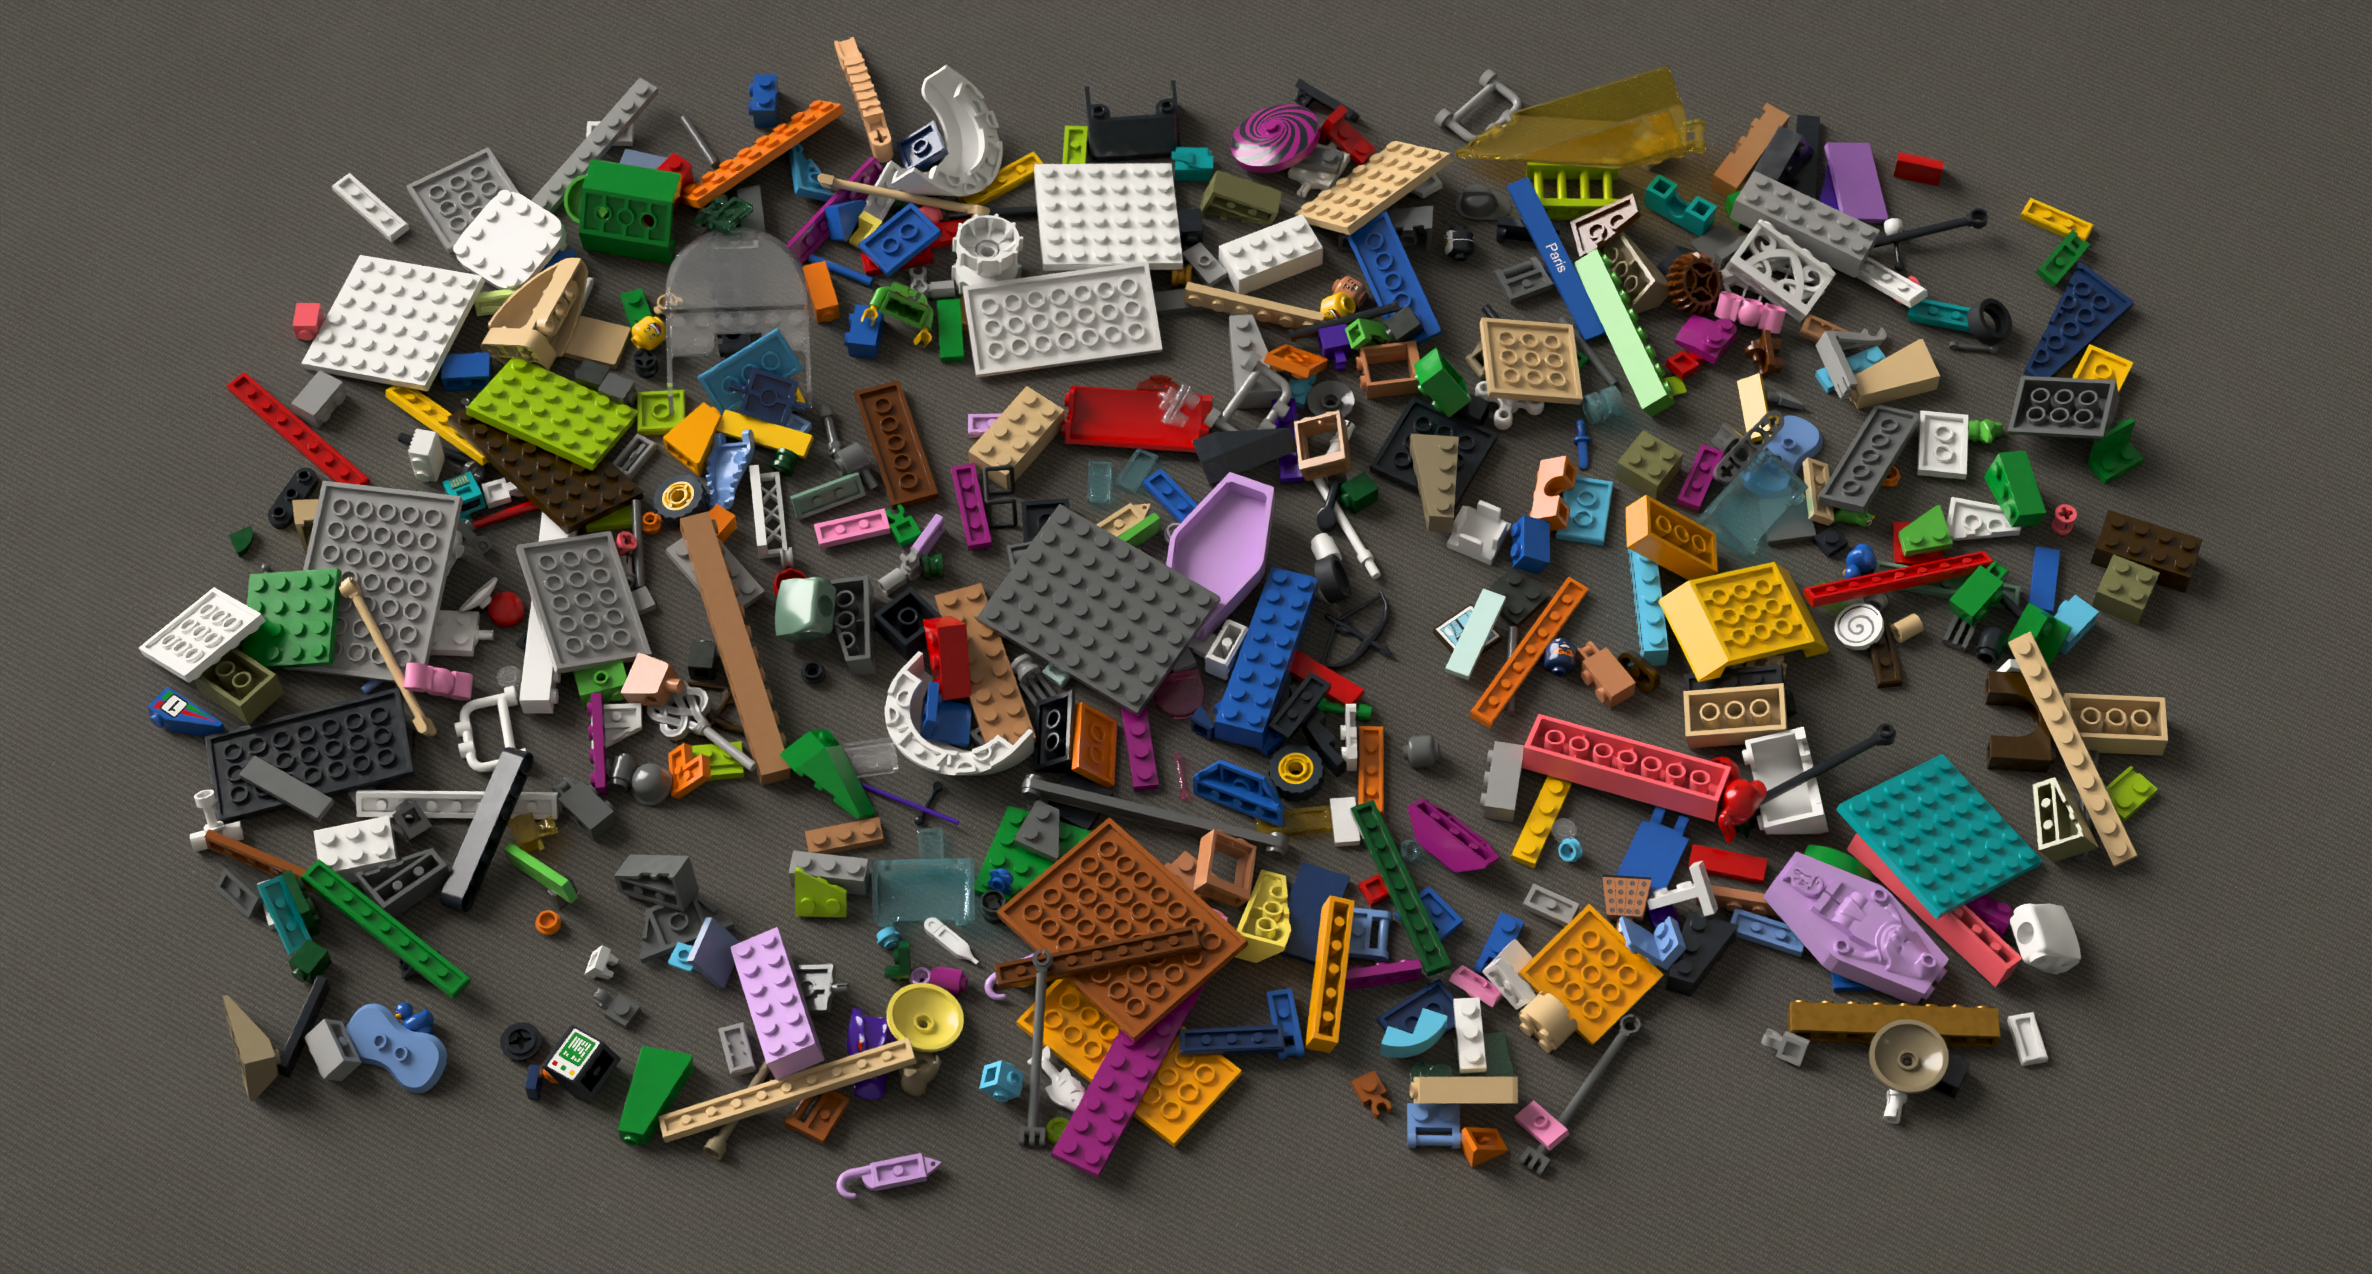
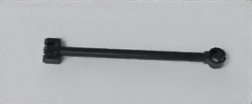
(1969, 220)
(1878, 738)

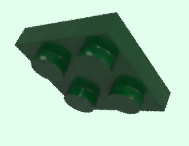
(303, 902)

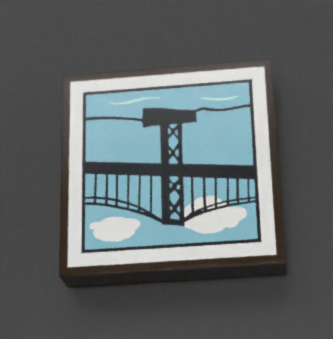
(1452, 628)

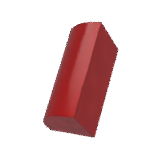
(1918, 168)

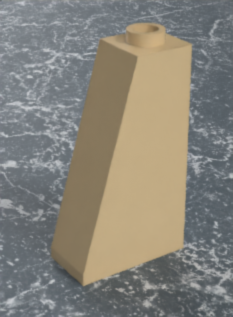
(1896, 377)
(1464, 1090)

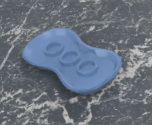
(1795, 442)
(409, 1056)

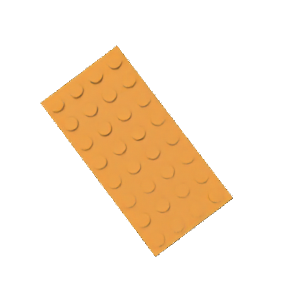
(1182, 1087)

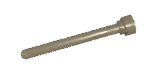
(716, 1146)

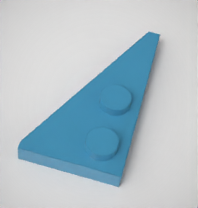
(805, 176)

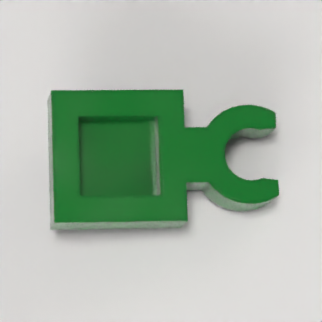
(902, 528)

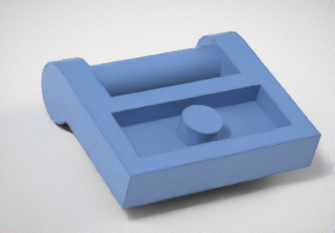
(1361, 934)
(1433, 1119)

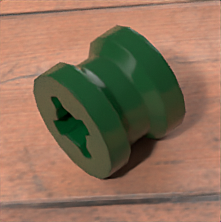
(784, 462)
(933, 566)

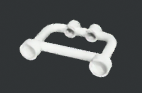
(464, 728)

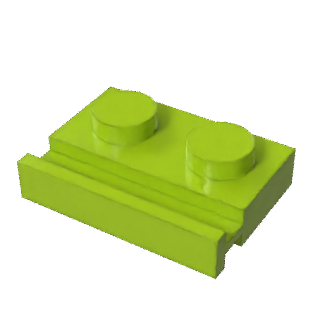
(721, 763)
(2130, 792)

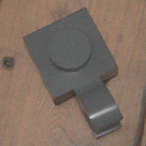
(618, 1010)

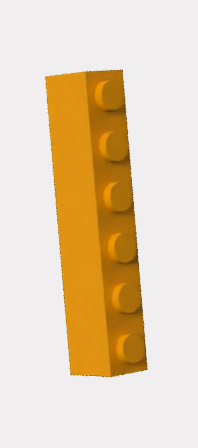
(1329, 974)

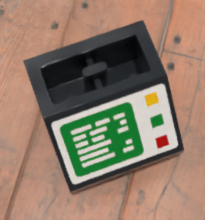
(581, 1063)

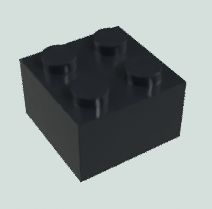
(903, 623)

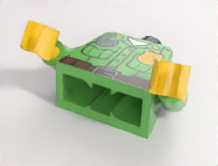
(905, 305)

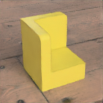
(867, 225)

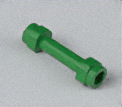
(1363, 712)

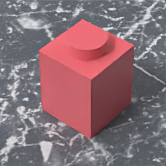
(307, 320)

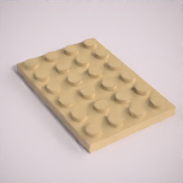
(1373, 187)

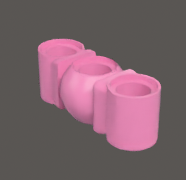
(1750, 312)
(438, 681)

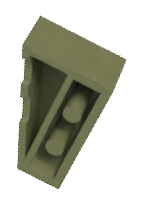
(1240, 198)
(2059, 822)

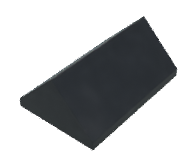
(1054, 733)

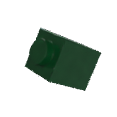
(1358, 493)
(309, 962)

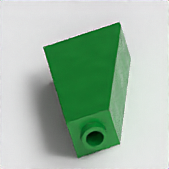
(653, 1090)

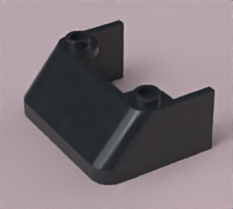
(1133, 136)

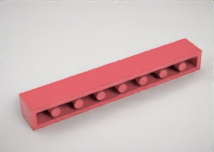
(1959, 928)

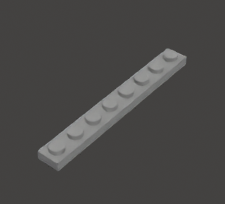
(596, 143)

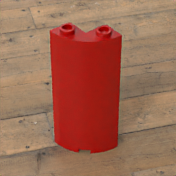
(1130, 420)

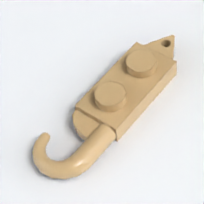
(1125, 519)

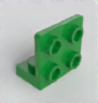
(2114, 453)

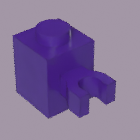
(1334, 345)

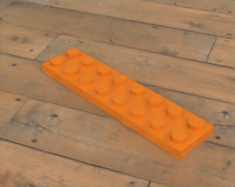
(763, 152)

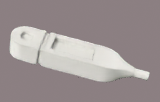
(948, 939)

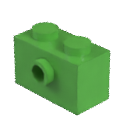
(603, 679)

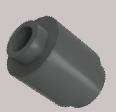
(621, 772)

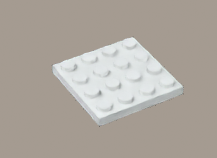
(202, 635)

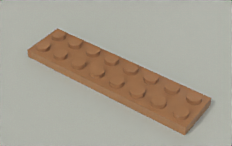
(993, 685)

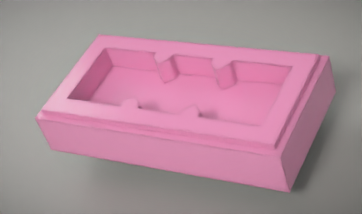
(1476, 986)
(1541, 1125)

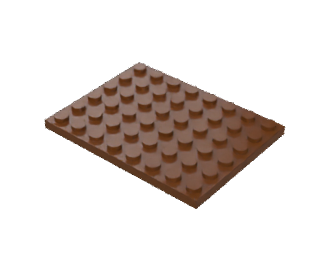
(1114, 892)

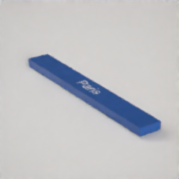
(1556, 259)

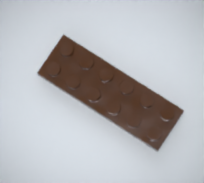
(896, 445)

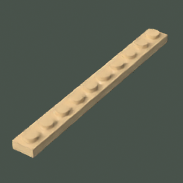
(2073, 749)
(787, 1090)

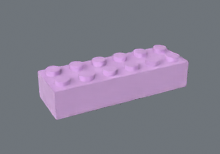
(777, 1003)

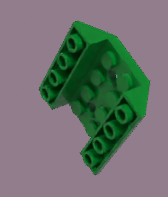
(629, 195)

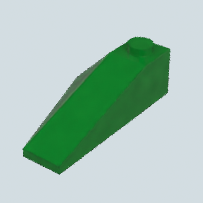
(826, 763)

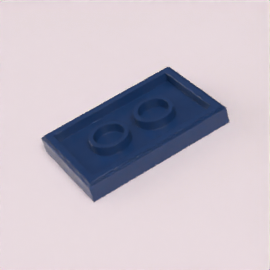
(1407, 1013)

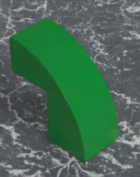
(1839, 860)

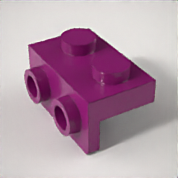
(1992, 913)

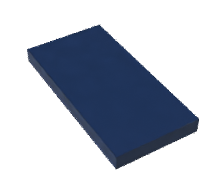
(1305, 905)

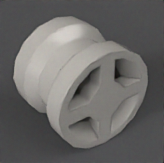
(1024, 668)

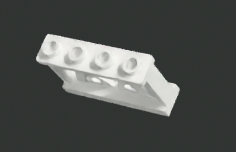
(1787, 249)

